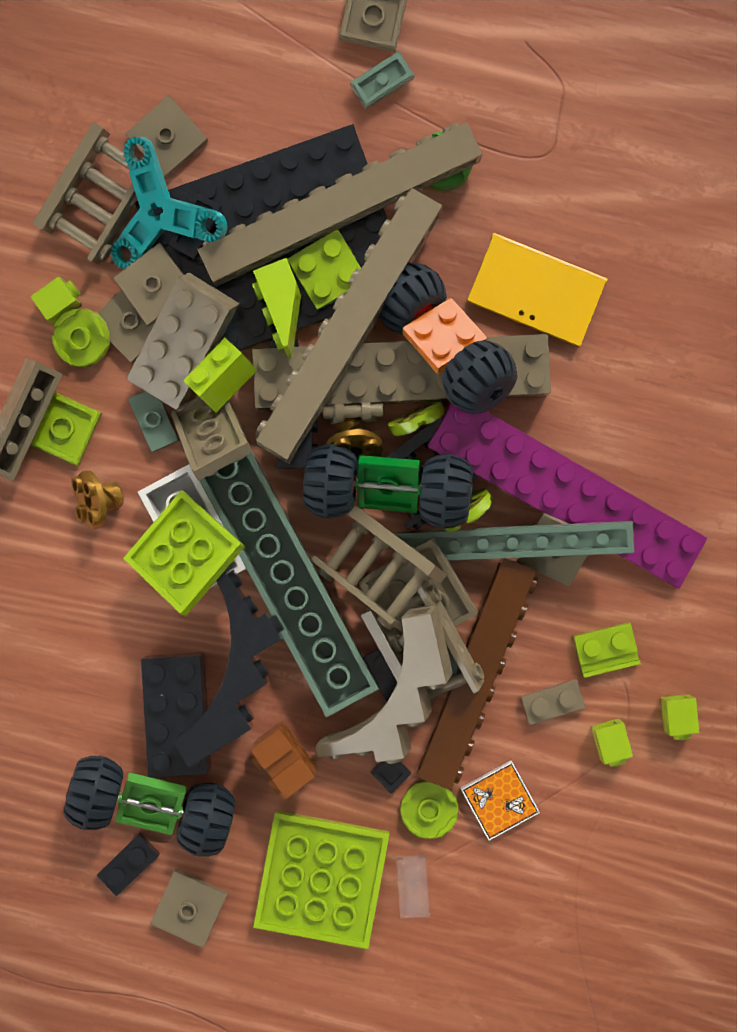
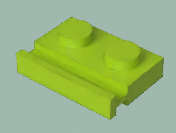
(606, 649)

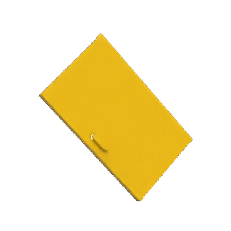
(530, 283)

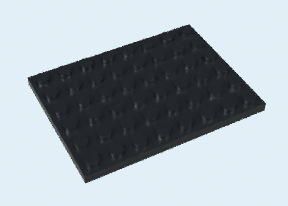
(265, 187)

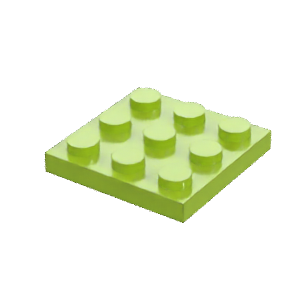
(183, 553)

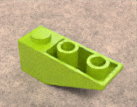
(282, 298)

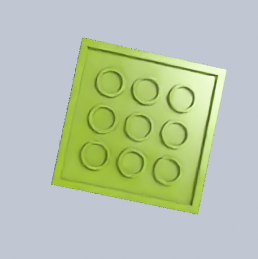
(321, 879)

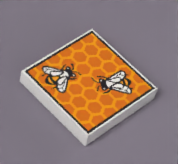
(500, 800)

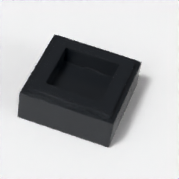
(390, 774)

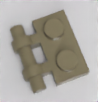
(366, 412)

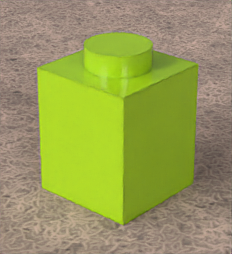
(56, 299)
(680, 716)
(612, 742)

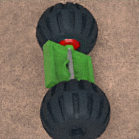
(149, 805)

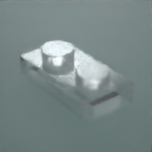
(412, 886)

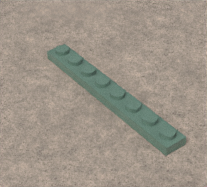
(529, 540)

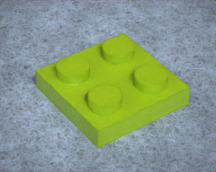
(325, 269)

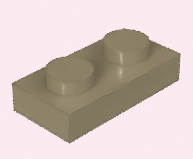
(552, 701)

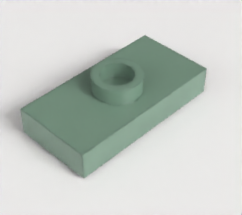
(382, 80)
(153, 421)

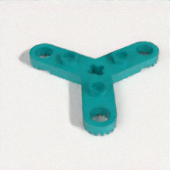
(153, 193)

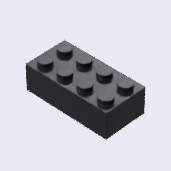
(172, 703)

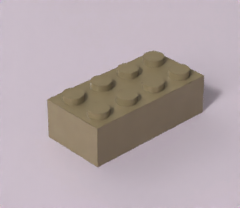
(181, 338)

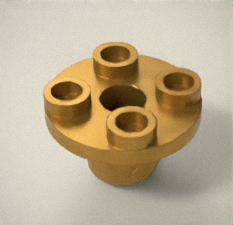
(356, 439)
(95, 498)

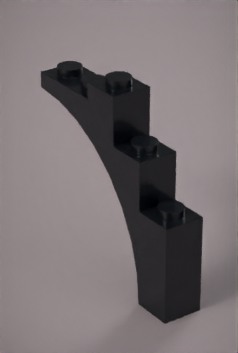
(244, 675)

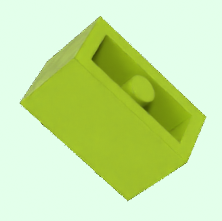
(220, 375)

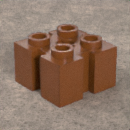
(283, 759)

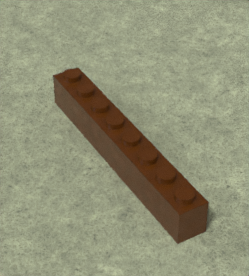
(486, 645)

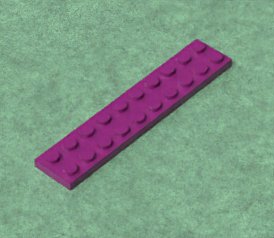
(566, 490)

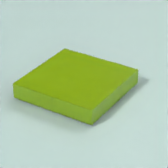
(66, 429)

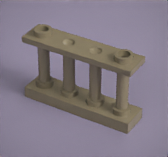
(67, 192)
(402, 556)
(393, 645)

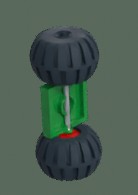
(388, 485)

